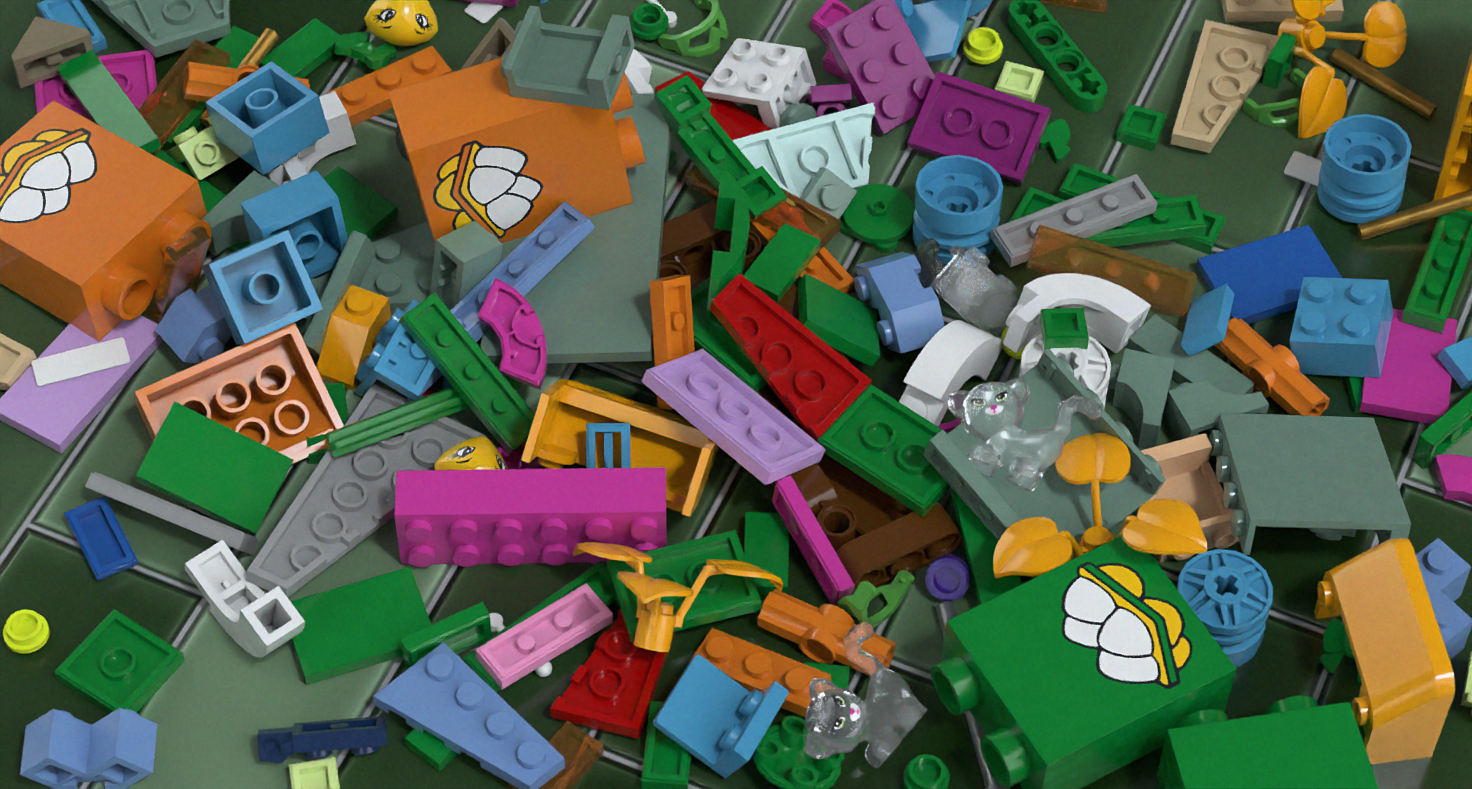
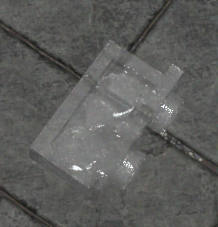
(975, 290)

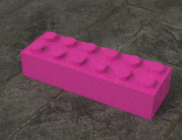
(526, 514)

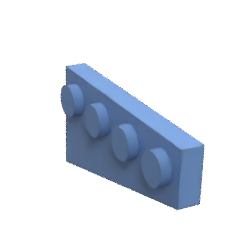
(470, 718)

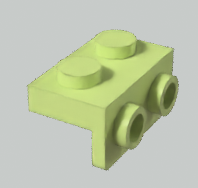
(201, 151)

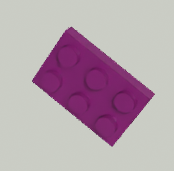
(881, 62)
(979, 124)

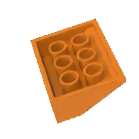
(256, 389)

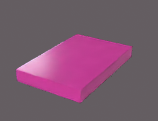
(131, 70)
(1412, 378)

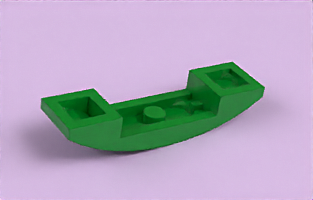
(711, 148)
(733, 216)

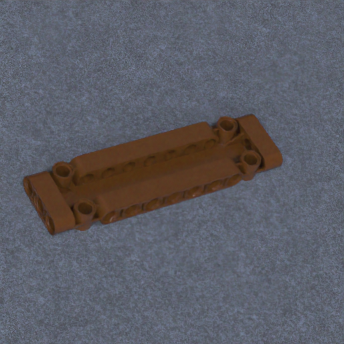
(875, 529)

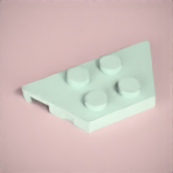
(799, 150)

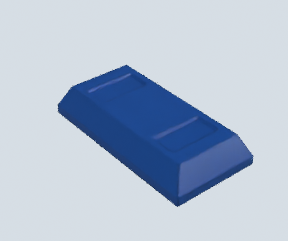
(101, 538)

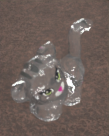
(996, 414)
(841, 720)

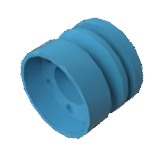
(1363, 168)
(957, 204)
(1230, 599)

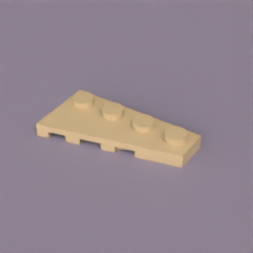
(1220, 79)

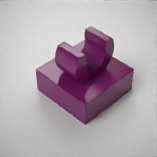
(829, 98)

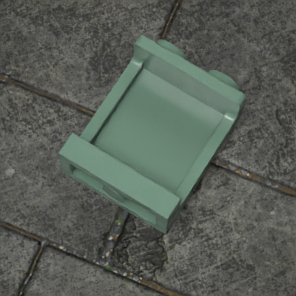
(567, 61)

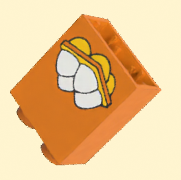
(511, 157)
(88, 219)

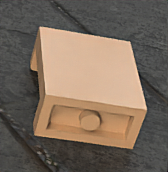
(1194, 482)

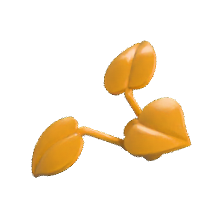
(1322, 95)
(1161, 526)
(656, 617)

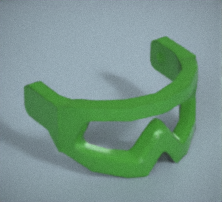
(681, 42)
(1264, 112)
(865, 592)

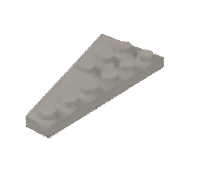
(349, 497)

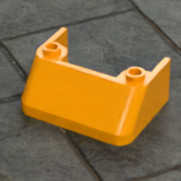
(655, 438)
(1395, 649)

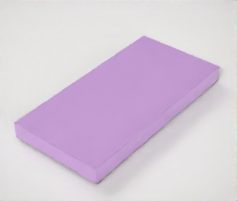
(64, 408)
(733, 416)

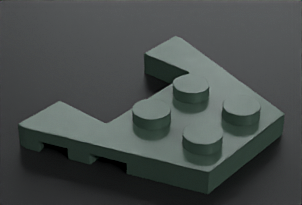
(170, 24)

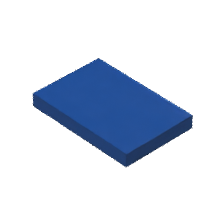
(1267, 272)

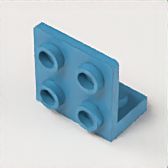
(936, 25)
(396, 360)
(718, 716)

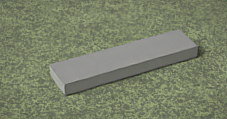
(1078, 216)
(172, 513)

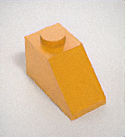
(352, 335)

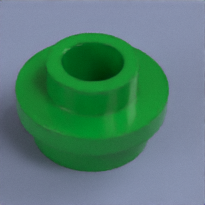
(649, 21)

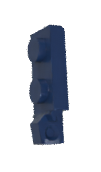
(321, 737)

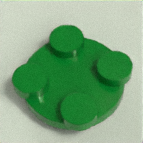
(878, 216)

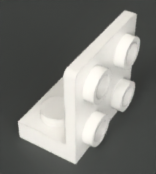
(762, 76)

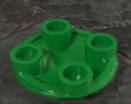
(786, 764)

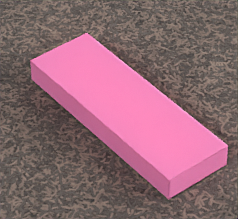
(544, 636)

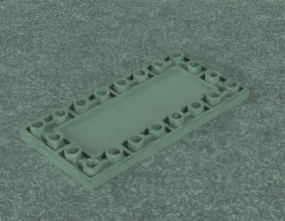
(599, 294)

